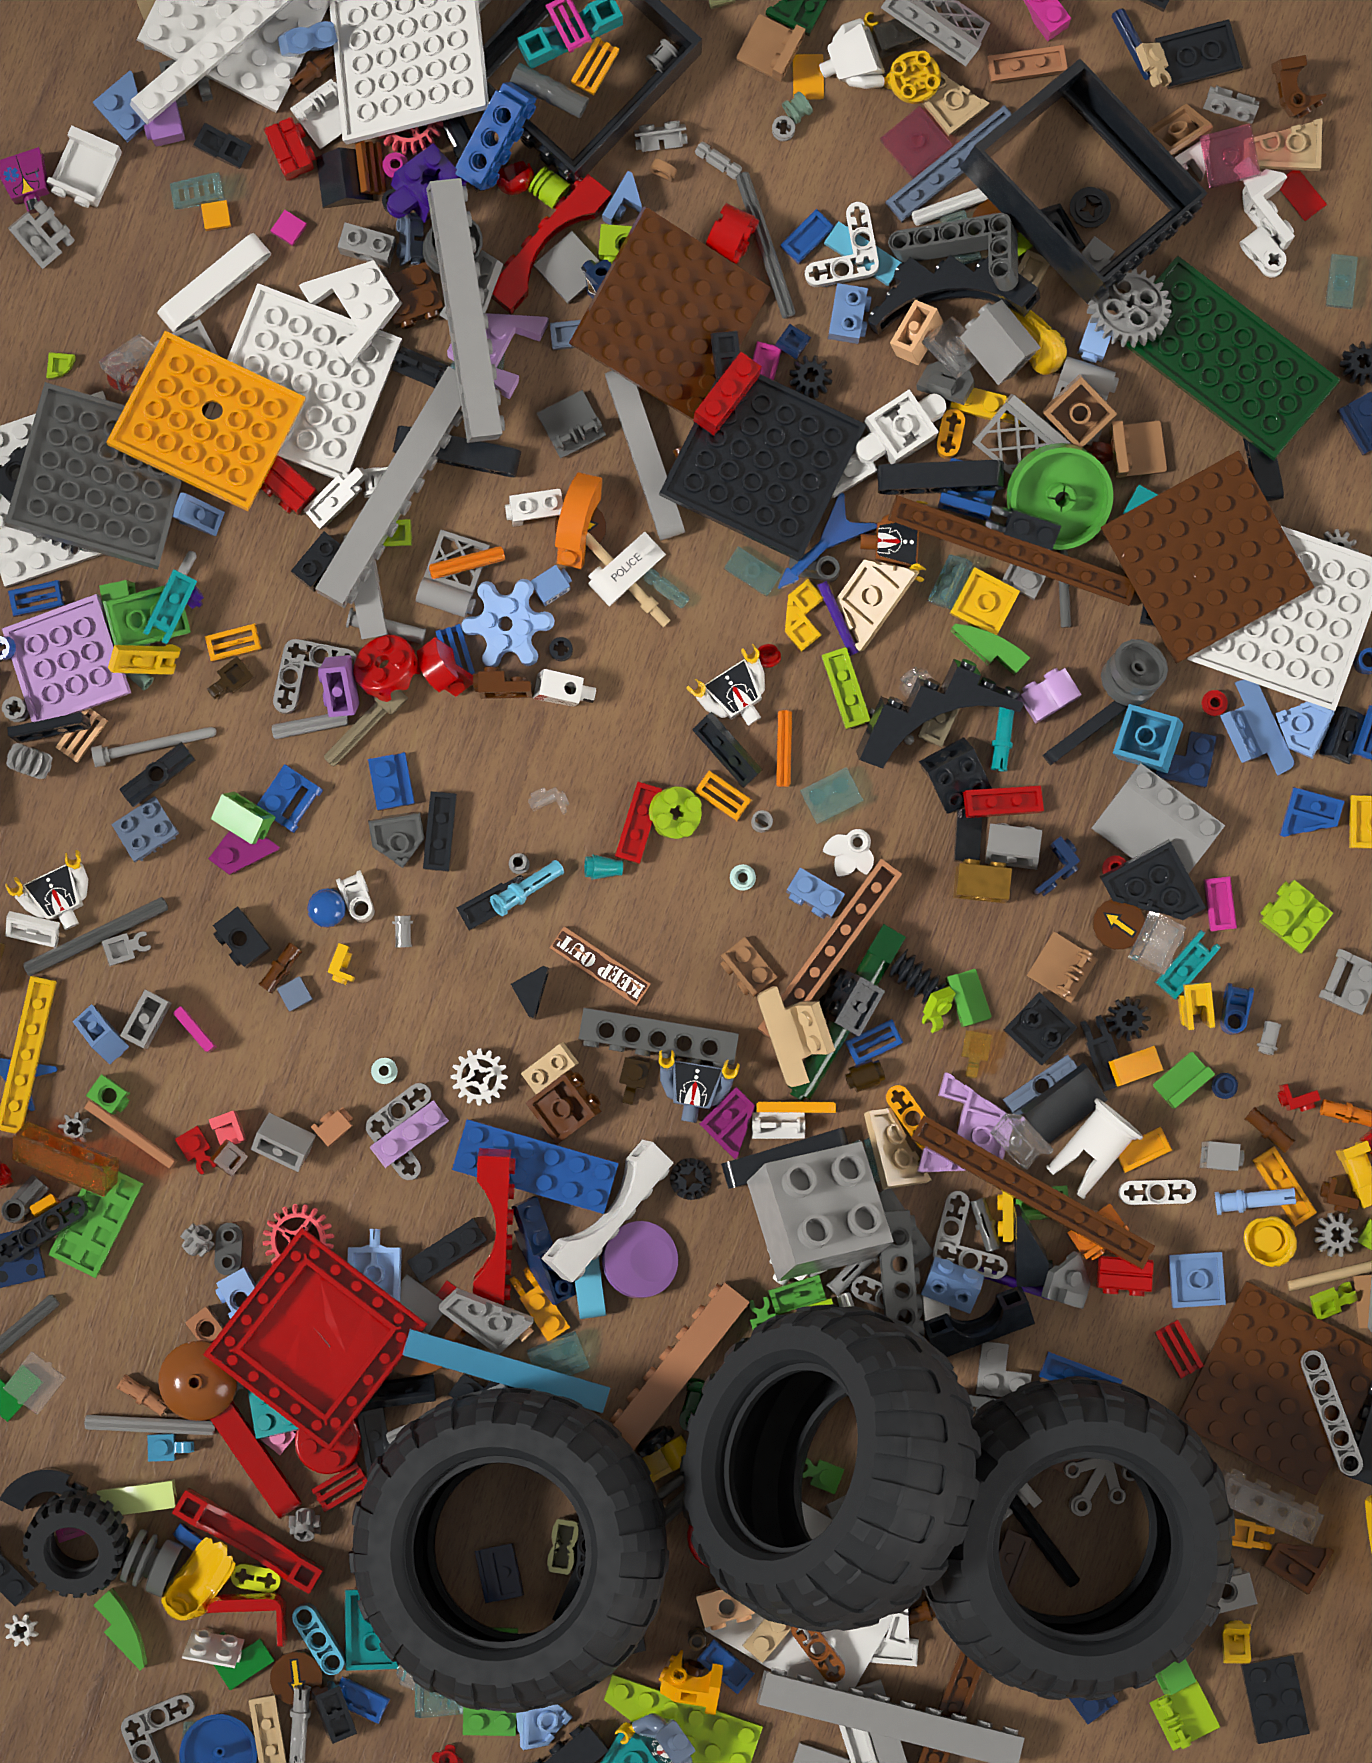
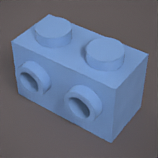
(848, 313)
(815, 893)
(952, 1284)

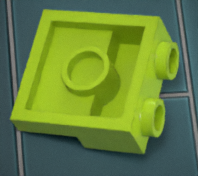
(1295, 916)

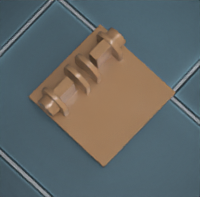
(1062, 967)

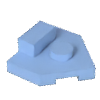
(1305, 727)
(540, 1725)

